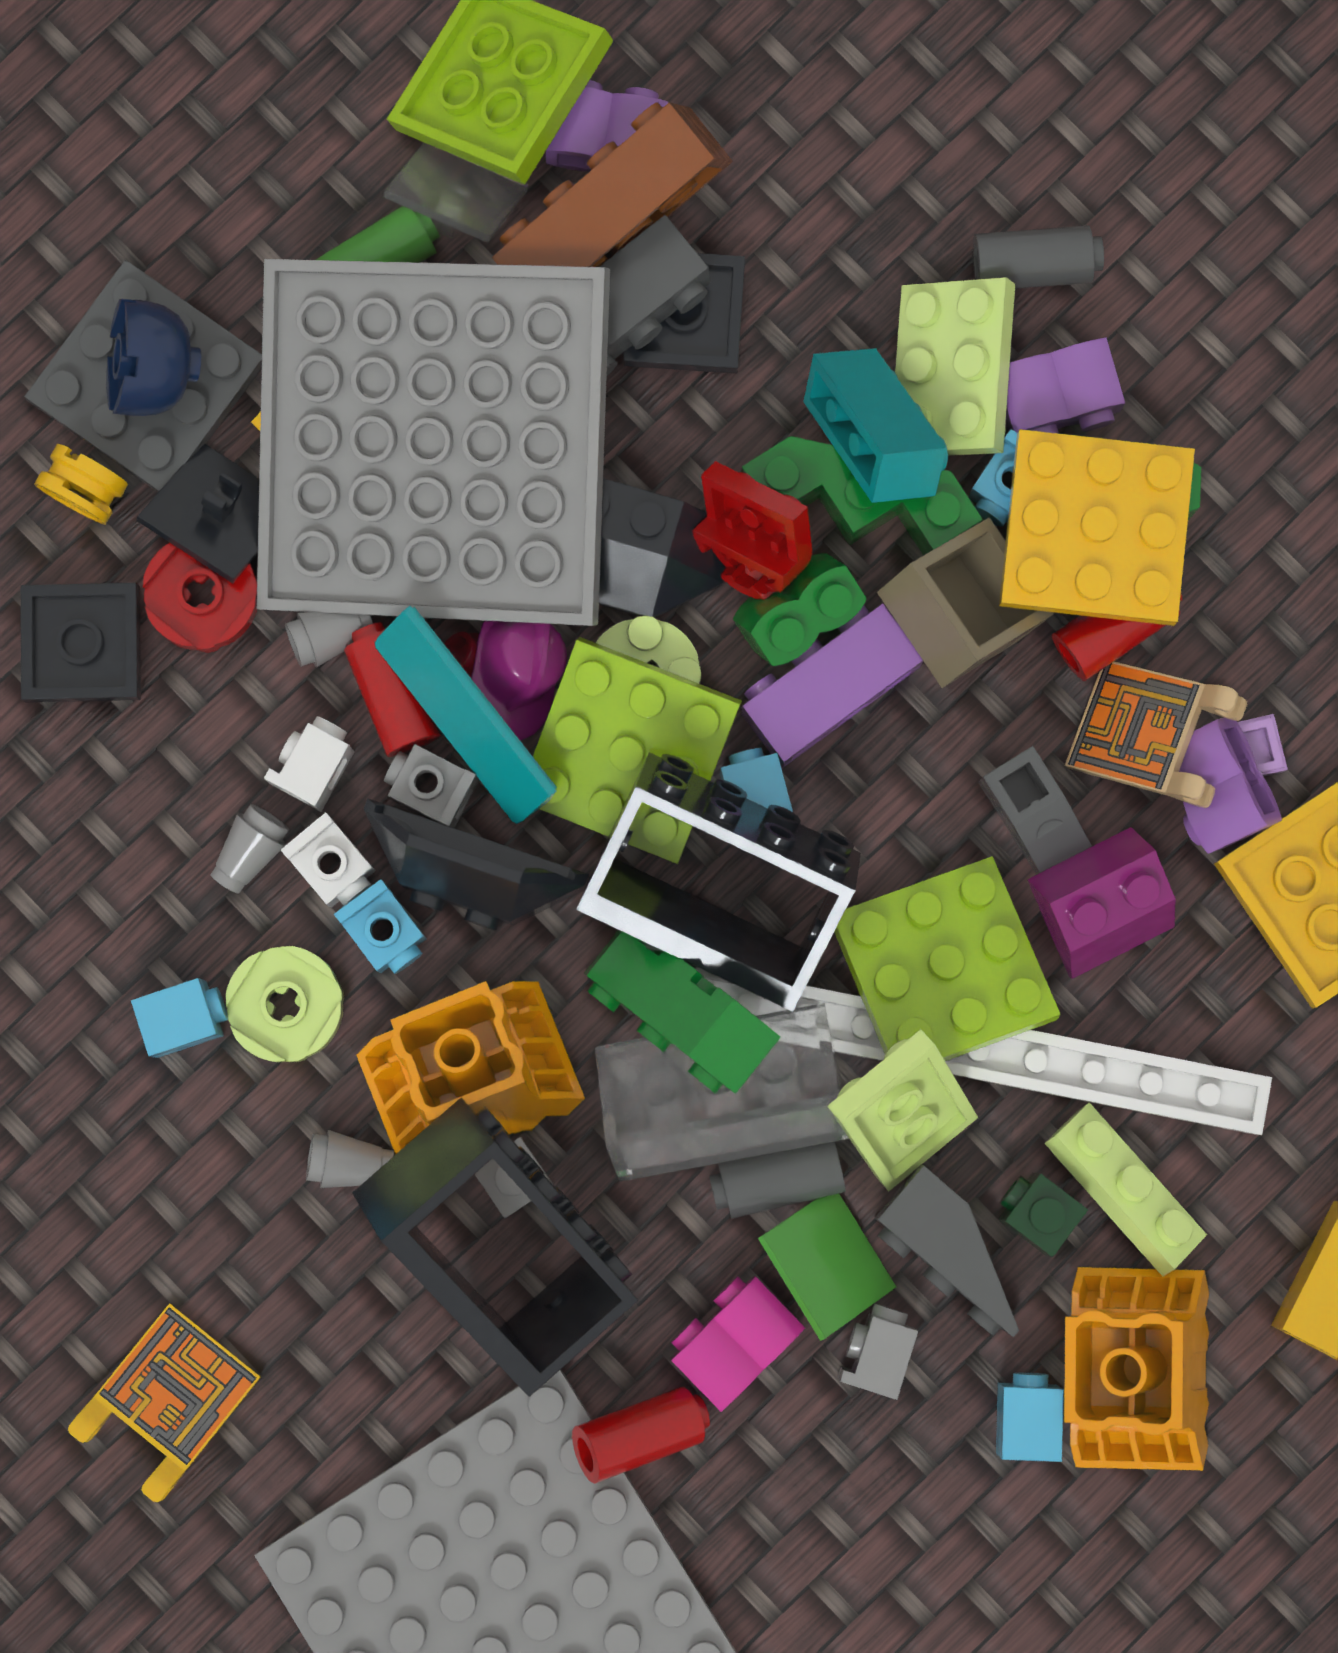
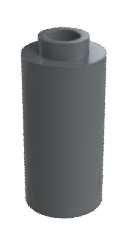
(1039, 256)
(777, 1179)

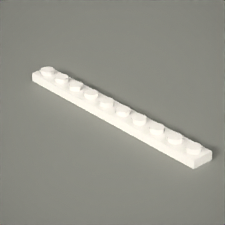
(1062, 1066)

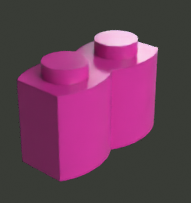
(736, 1341)

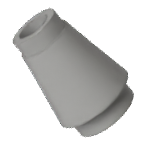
(322, 636)
(249, 847)
(343, 1160)

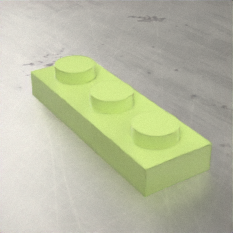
(1126, 1189)

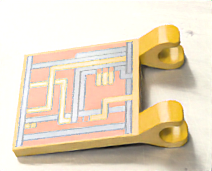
(173, 1393)

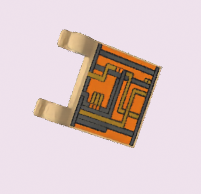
(1142, 728)

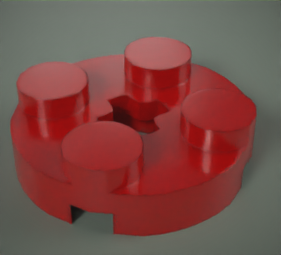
(203, 626)

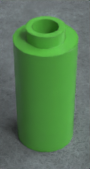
(394, 238)

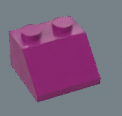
(1105, 901)

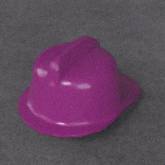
(519, 671)

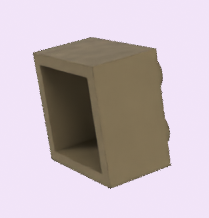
(952, 604)

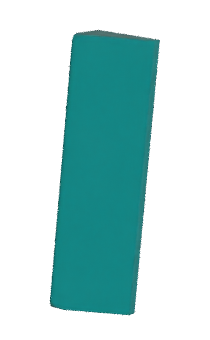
(465, 716)

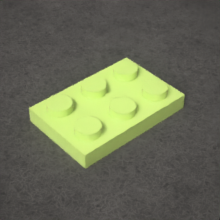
(958, 359)
(903, 1109)

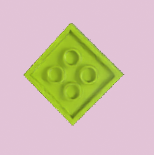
(500, 83)
(608, 722)
(946, 962)

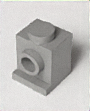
(449, 797)
(880, 1352)

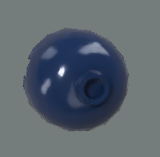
(149, 359)

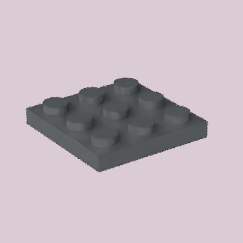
(151, 445)

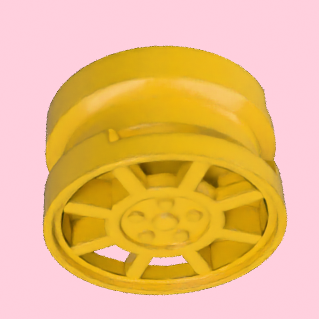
(85, 478)

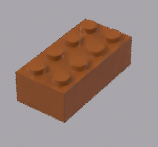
(622, 194)

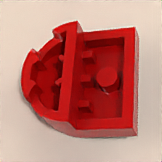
(753, 532)

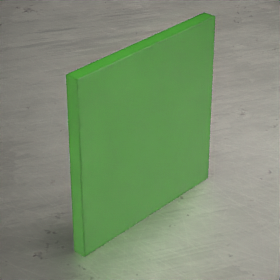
(827, 1264)

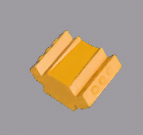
(475, 1045)
(1137, 1369)

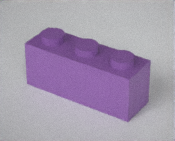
(830, 684)

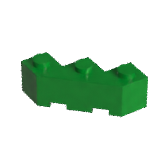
(817, 471)
(681, 1010)

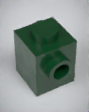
(1040, 1212)

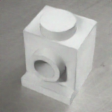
(312, 763)
(324, 838)

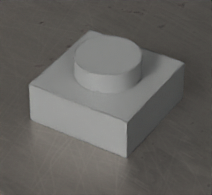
(502, 1188)

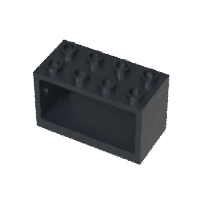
(698, 929)
(560, 1317)

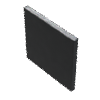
(209, 512)

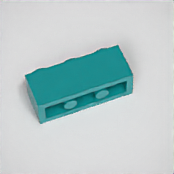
(875, 425)

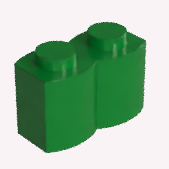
(813, 603)

